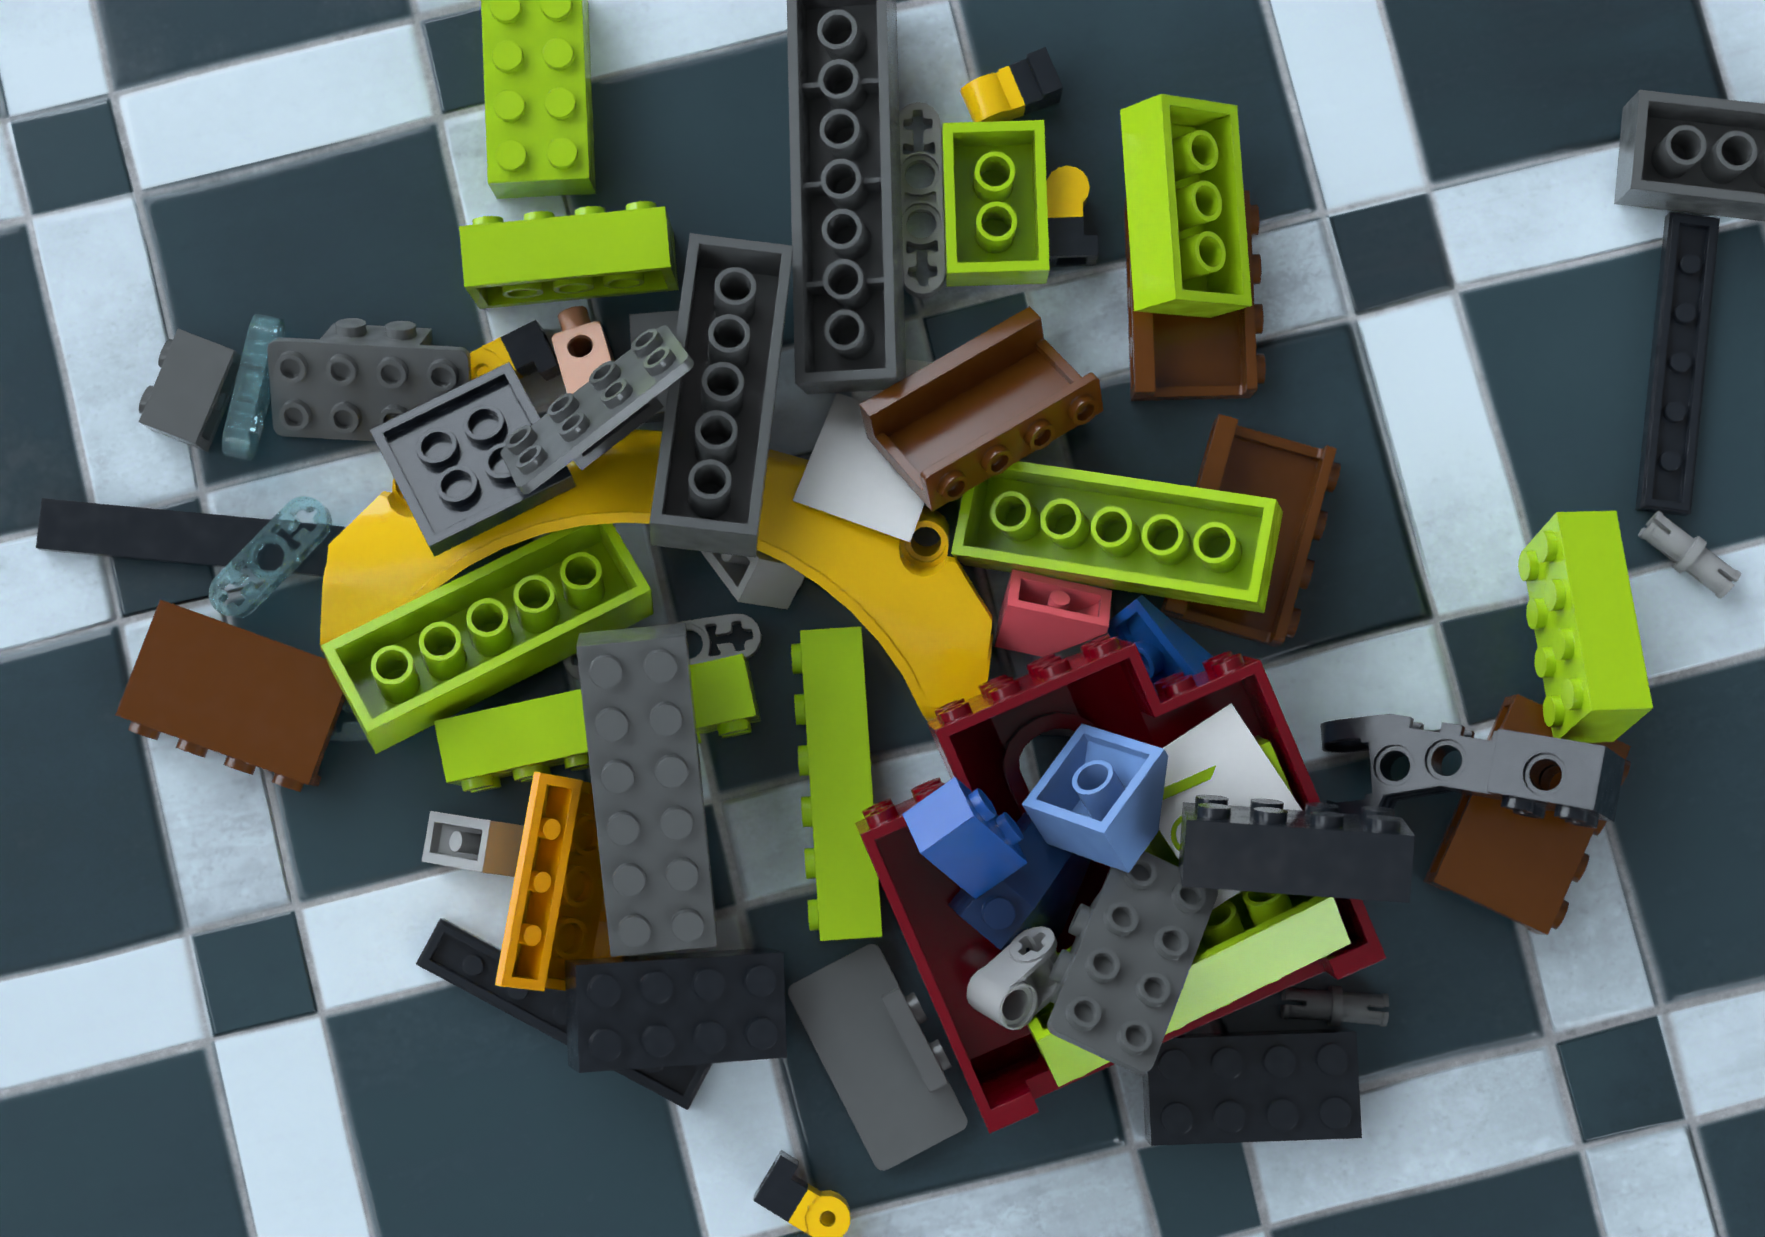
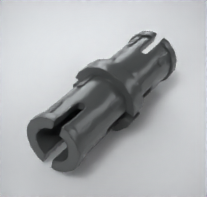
(1335, 1006)

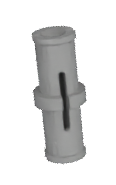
(1689, 554)

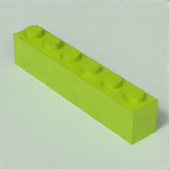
(840, 782)

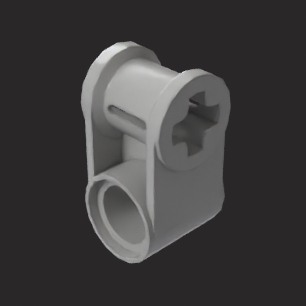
(1016, 982)

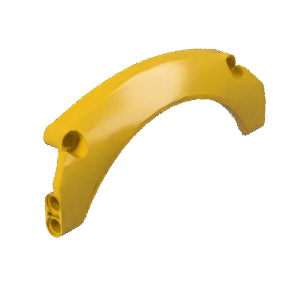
(899, 590)

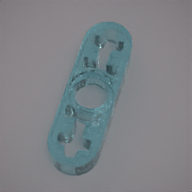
(251, 390)
(252, 593)

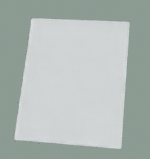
(854, 479)
(1239, 774)

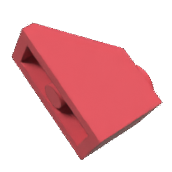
(1050, 614)

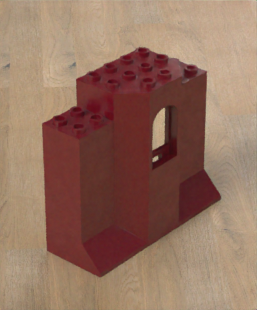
(982, 749)

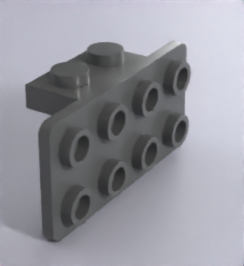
(358, 378)
(599, 413)
(1129, 963)
(879, 1056)

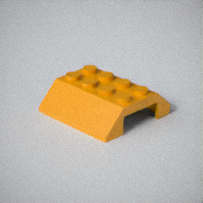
(556, 888)

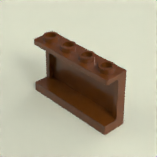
(1196, 355)
(979, 410)
(1278, 469)
(233, 696)
(1514, 860)

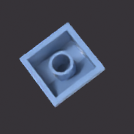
(1101, 797)

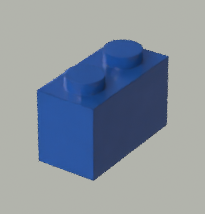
(966, 837)

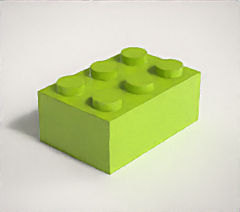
(995, 203)

